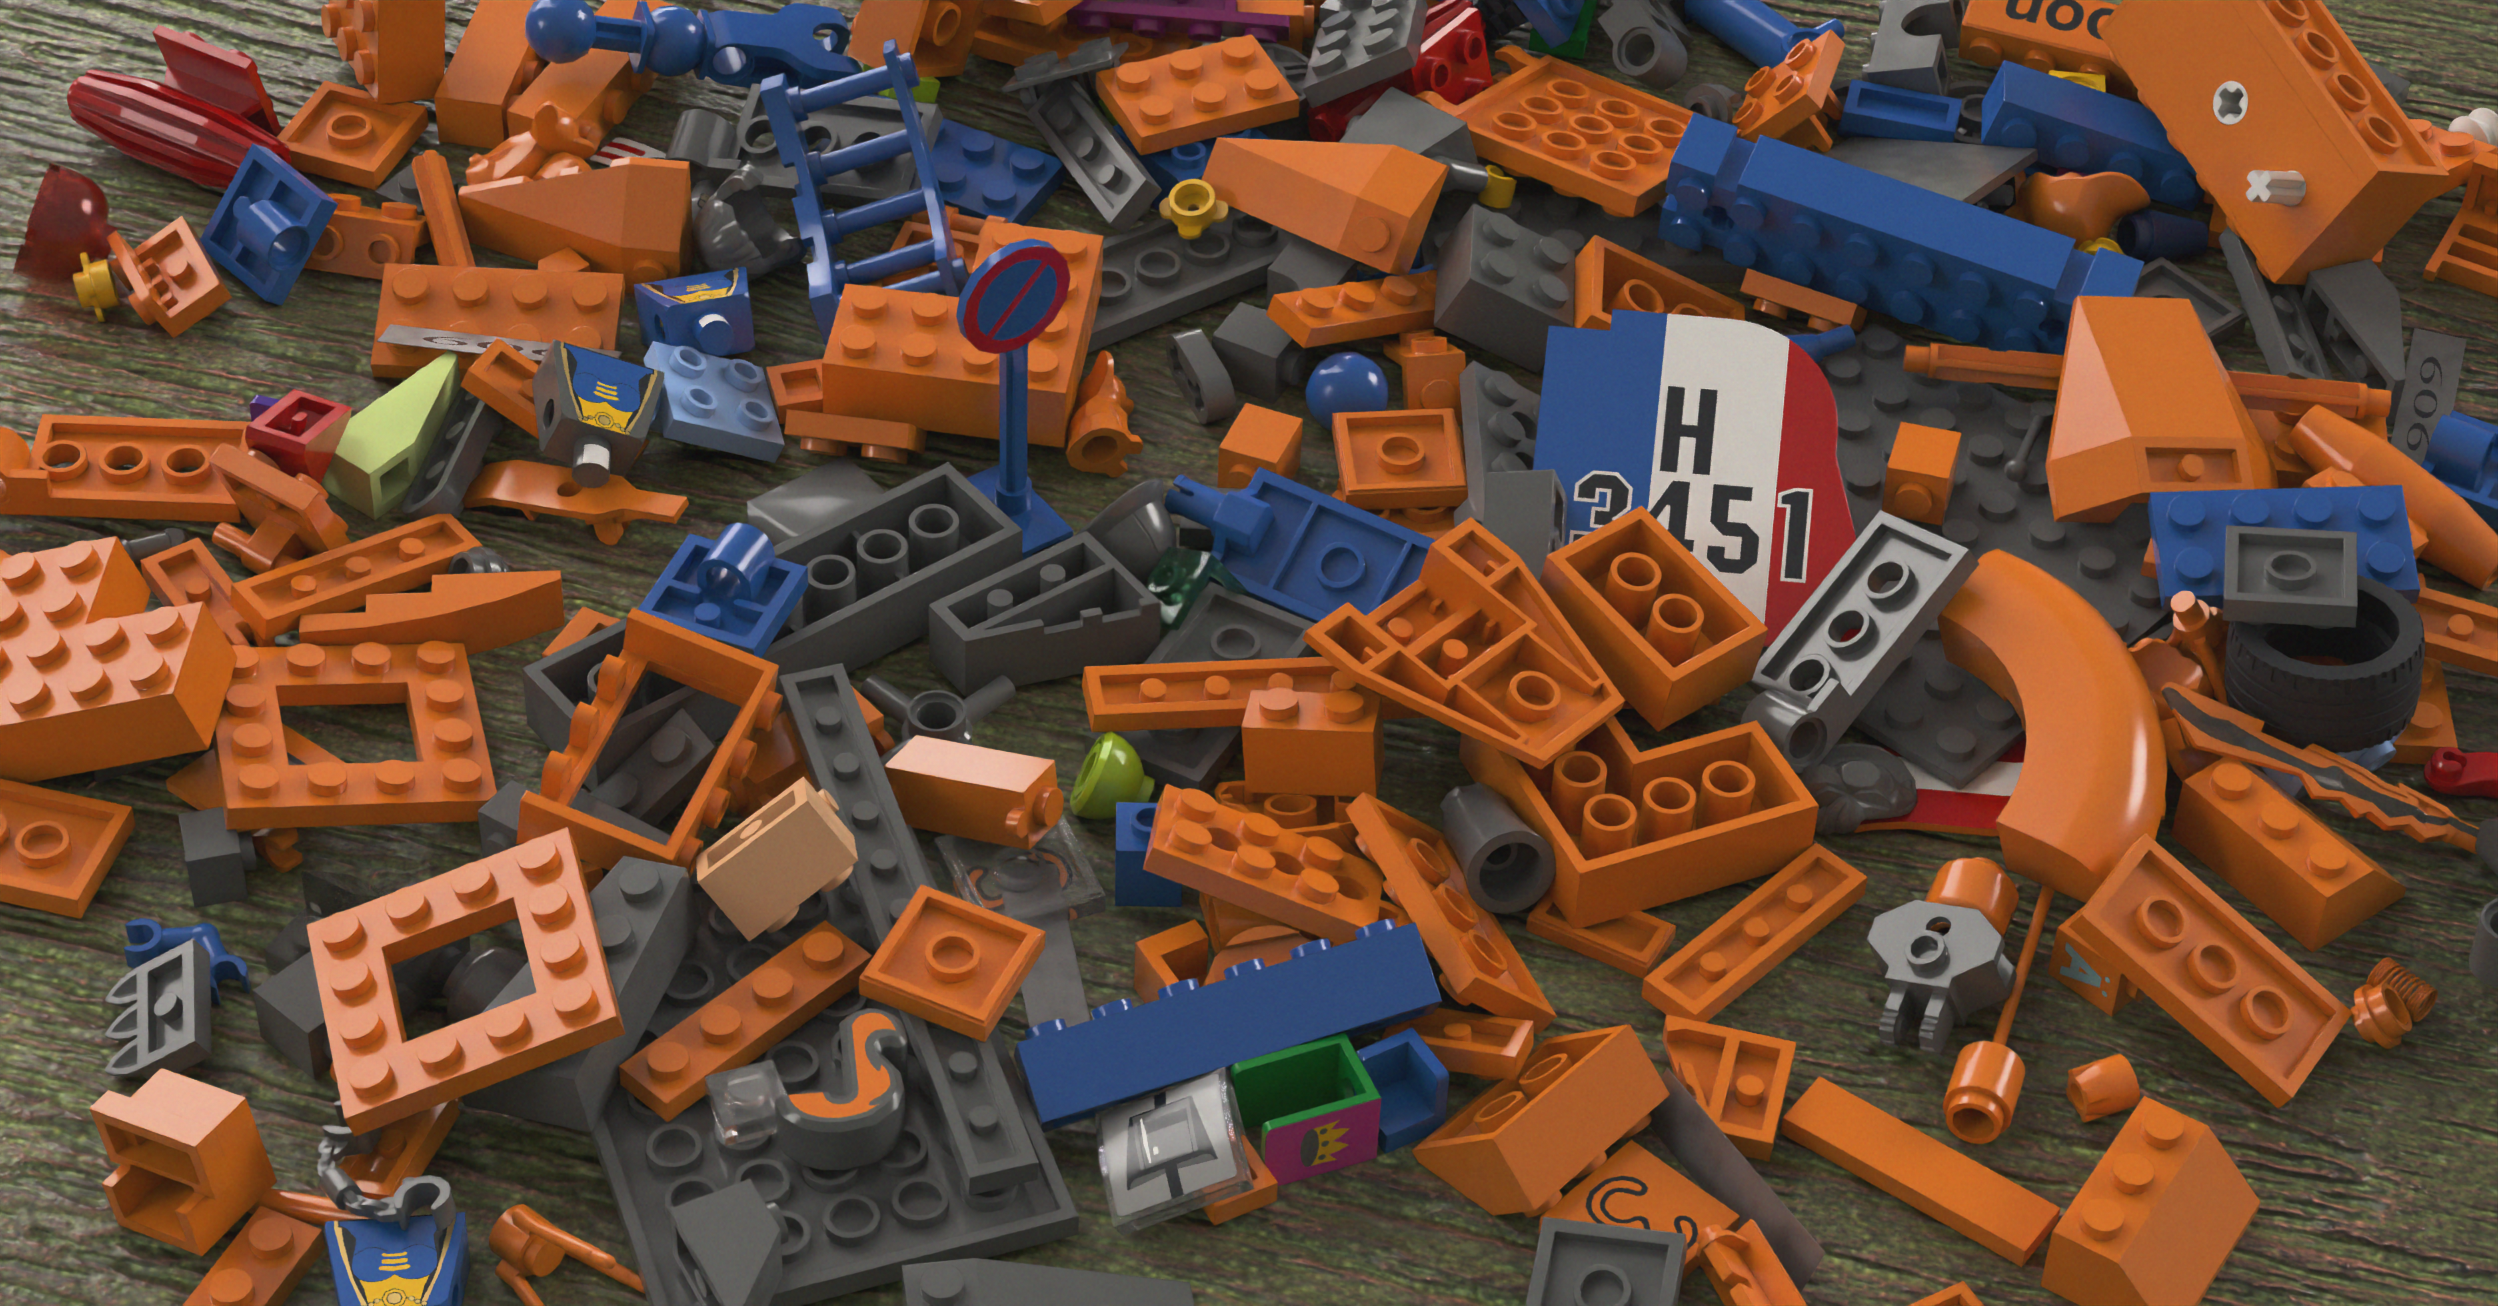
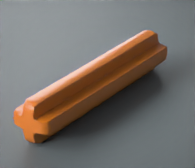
(442, 210)

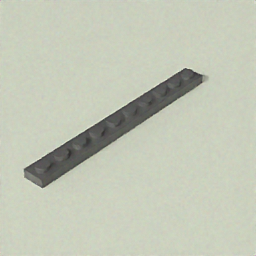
(958, 1069)

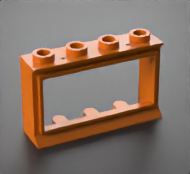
(685, 658)

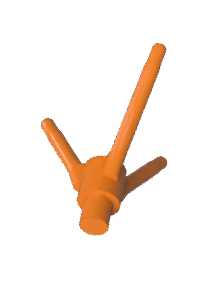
(2201, 631)

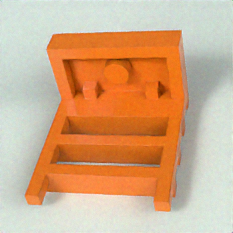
(2471, 243)

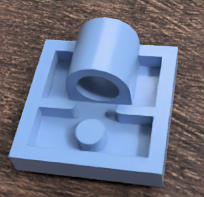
(714, 402)

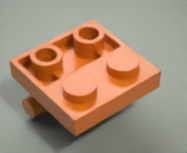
(285, 510)

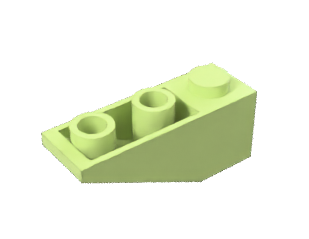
(391, 439)

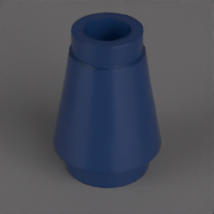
(2157, 234)

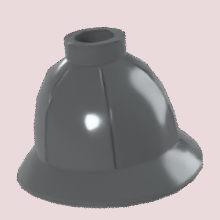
(1136, 528)

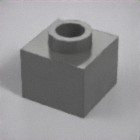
(215, 857)

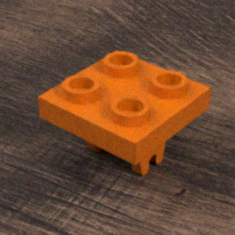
(1792, 96)

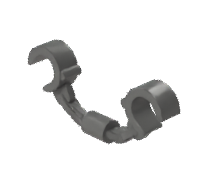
(348, 1196)

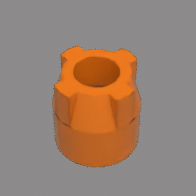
(2103, 1087)

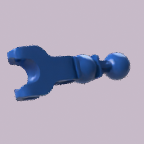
(722, 45)

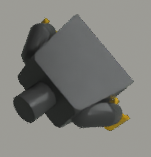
(1433, 134)

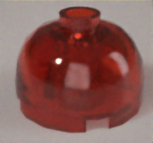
(65, 221)

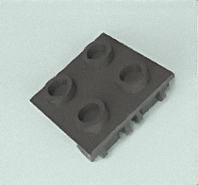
(1046, 67)

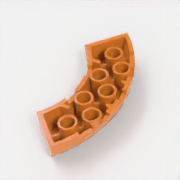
(2088, 718)

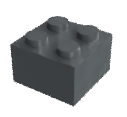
(1503, 287)

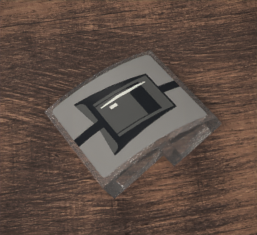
(1172, 1151)

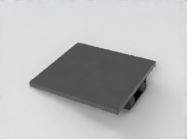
(1961, 171)

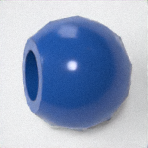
(1345, 385)

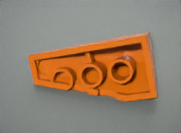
(1342, 196)
(615, 217)

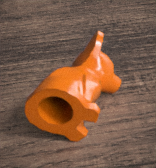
(523, 154)
(1100, 423)

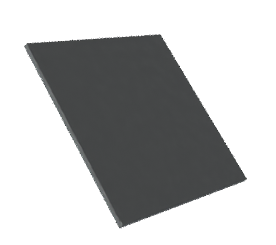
(1928, 705)

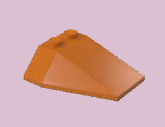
(1476, 651)

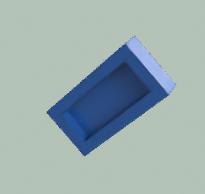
(1900, 113)

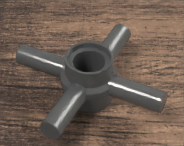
(936, 712)

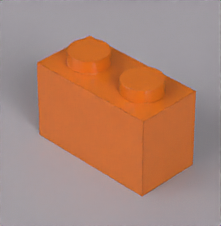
(1313, 743)

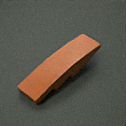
(461, 608)

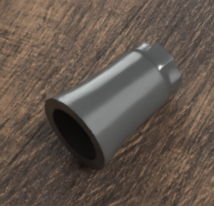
(1500, 855)

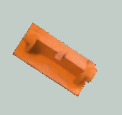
(1745, 1268)

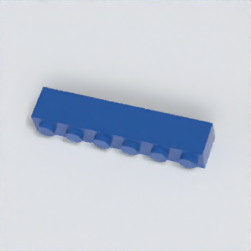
(1200, 1029)

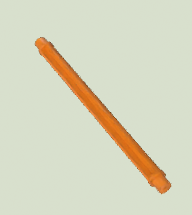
(2044, 372)

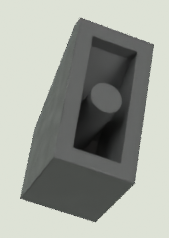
(730, 1246)

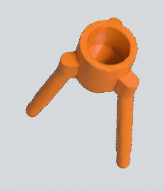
(536, 1247)

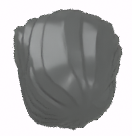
(739, 232)

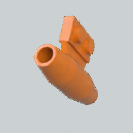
(2440, 521)

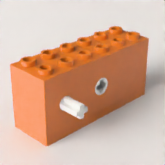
(2278, 125)

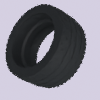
(2331, 704)

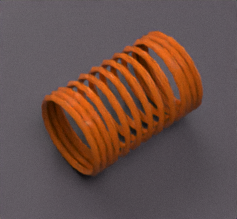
(2385, 971)

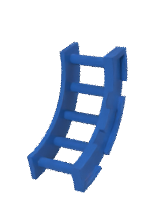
(825, 228)

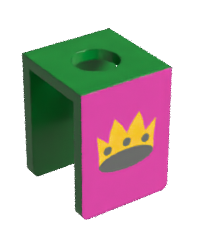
(1309, 1107)

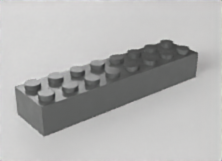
(863, 599)

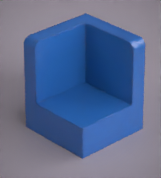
(1410, 1088)

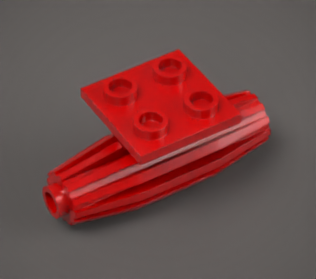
(1449, 63)
(192, 122)

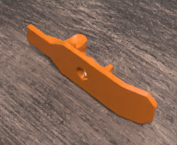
(552, 491)

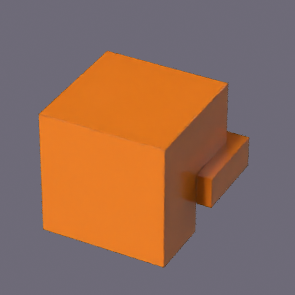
(184, 1159)

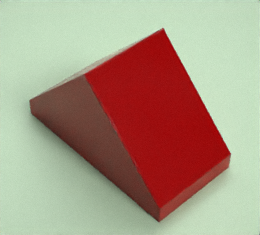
(300, 433)

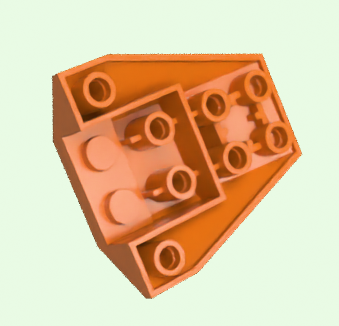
(2145, 412)

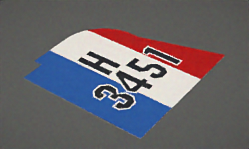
(1712, 434)

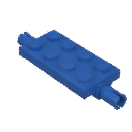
(1302, 545)

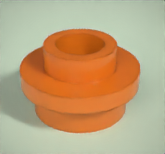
(2380, 1015)

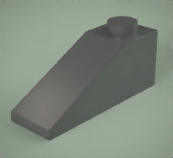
(2359, 325)

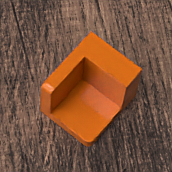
(1170, 958)

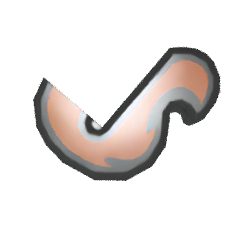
(869, 1117)

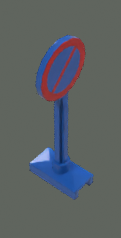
(1000, 313)

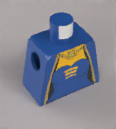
(698, 312)
(398, 1267)

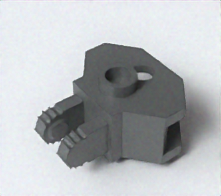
(1937, 972)

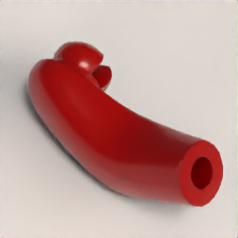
(2463, 773)

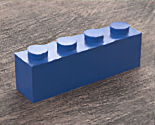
(2086, 132)

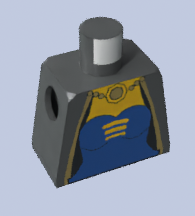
(593, 410)

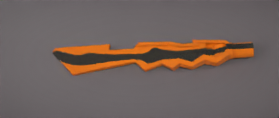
(2323, 773)

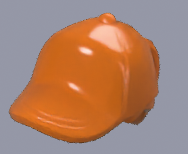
(2076, 204)

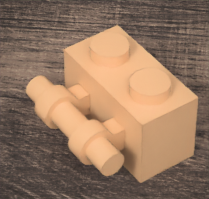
(778, 859)

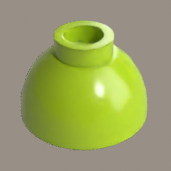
(1109, 776)

